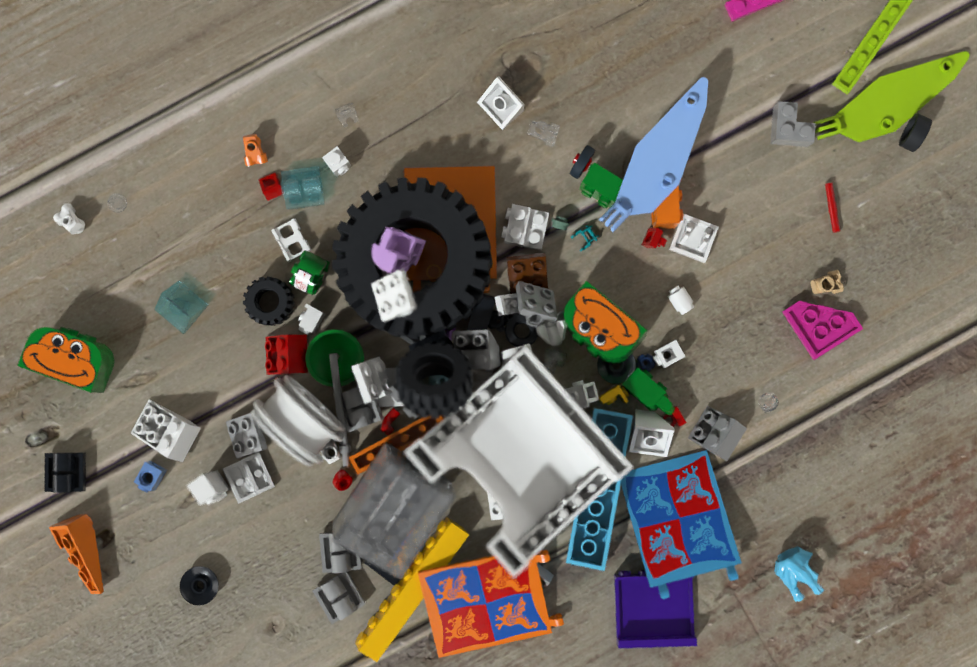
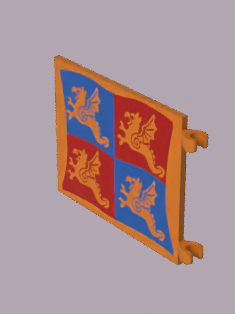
(483, 605)

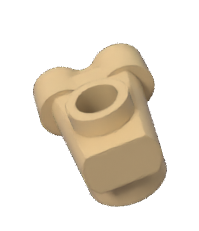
(828, 283)

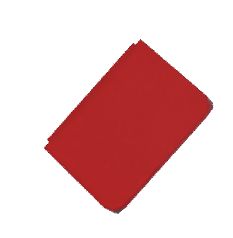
(270, 186)

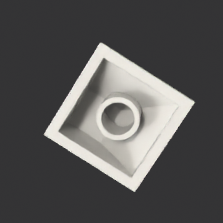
(650, 434)

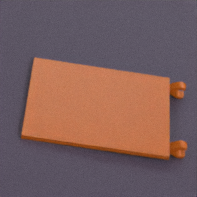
(478, 189)

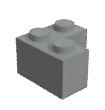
(786, 129)

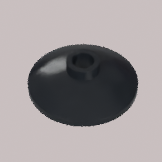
(616, 376)
(192, 592)

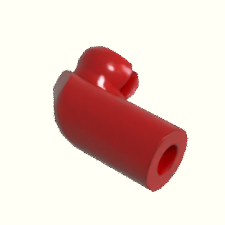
(388, 419)

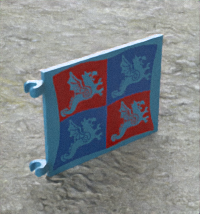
(679, 520)

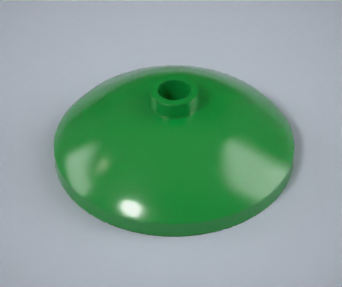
(329, 342)

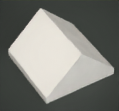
(501, 103)

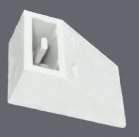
(165, 431)

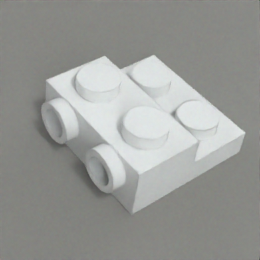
(525, 227)
(372, 379)

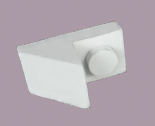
(507, 304)

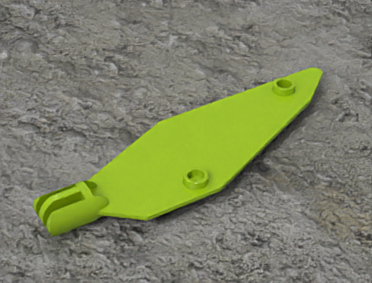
(893, 99)

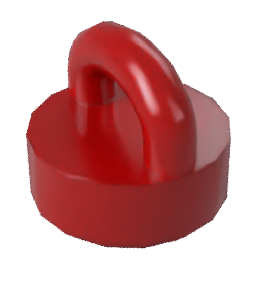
(342, 480)

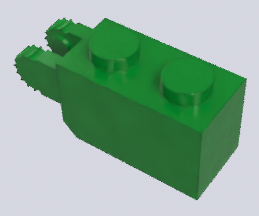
(648, 392)

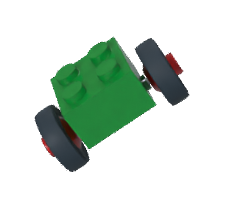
(598, 181)

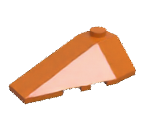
(79, 540)

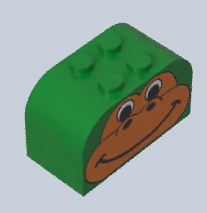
(602, 325)
(68, 358)

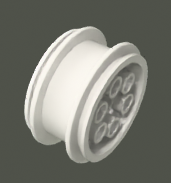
(297, 421)

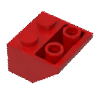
(286, 354)

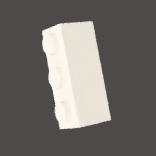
(209, 488)

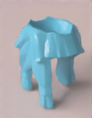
(794, 567)

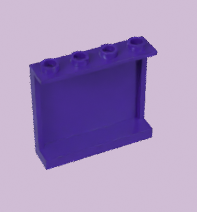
(649, 620)

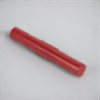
(832, 207)

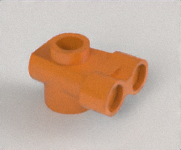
(253, 155)

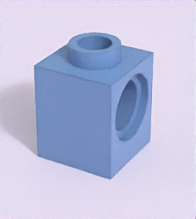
(157, 472)

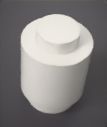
(680, 299)

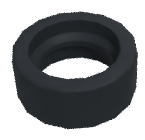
(915, 132)

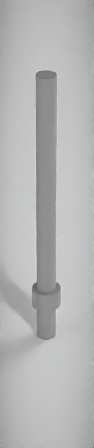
(344, 446)

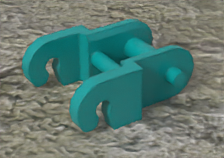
(594, 237)

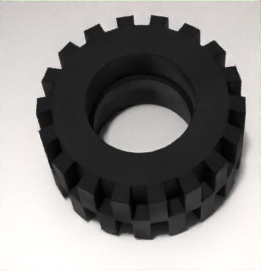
(253, 297)

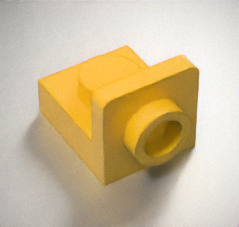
(610, 395)

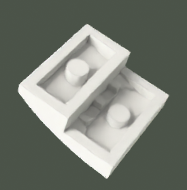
(248, 477)

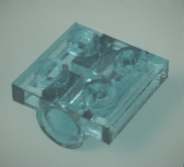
(302, 188)

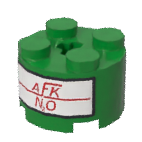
(309, 272)

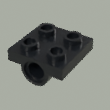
(65, 472)

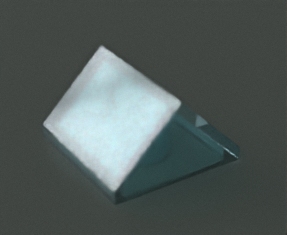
(180, 306)

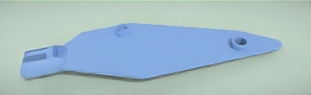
(660, 158)

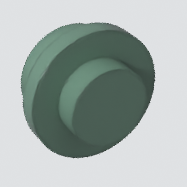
(560, 223)

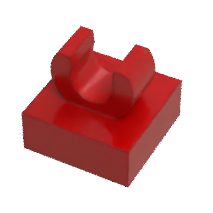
(653, 238)
(677, 418)

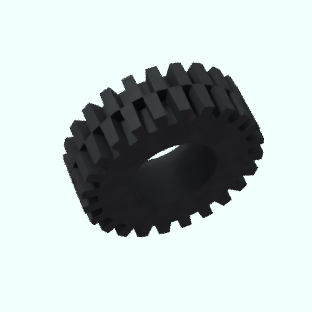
(407, 208)

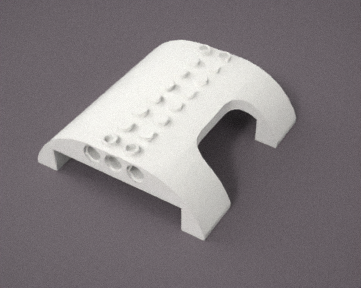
(527, 452)

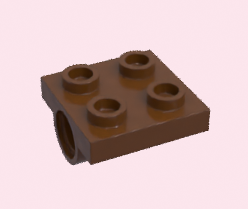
(527, 269)

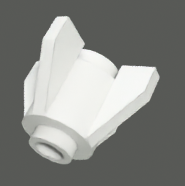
(553, 332)

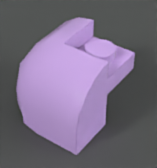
(397, 250)

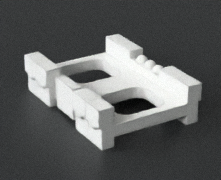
(284, 243)

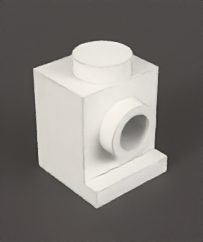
(310, 320)
(675, 354)

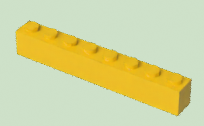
(408, 592)

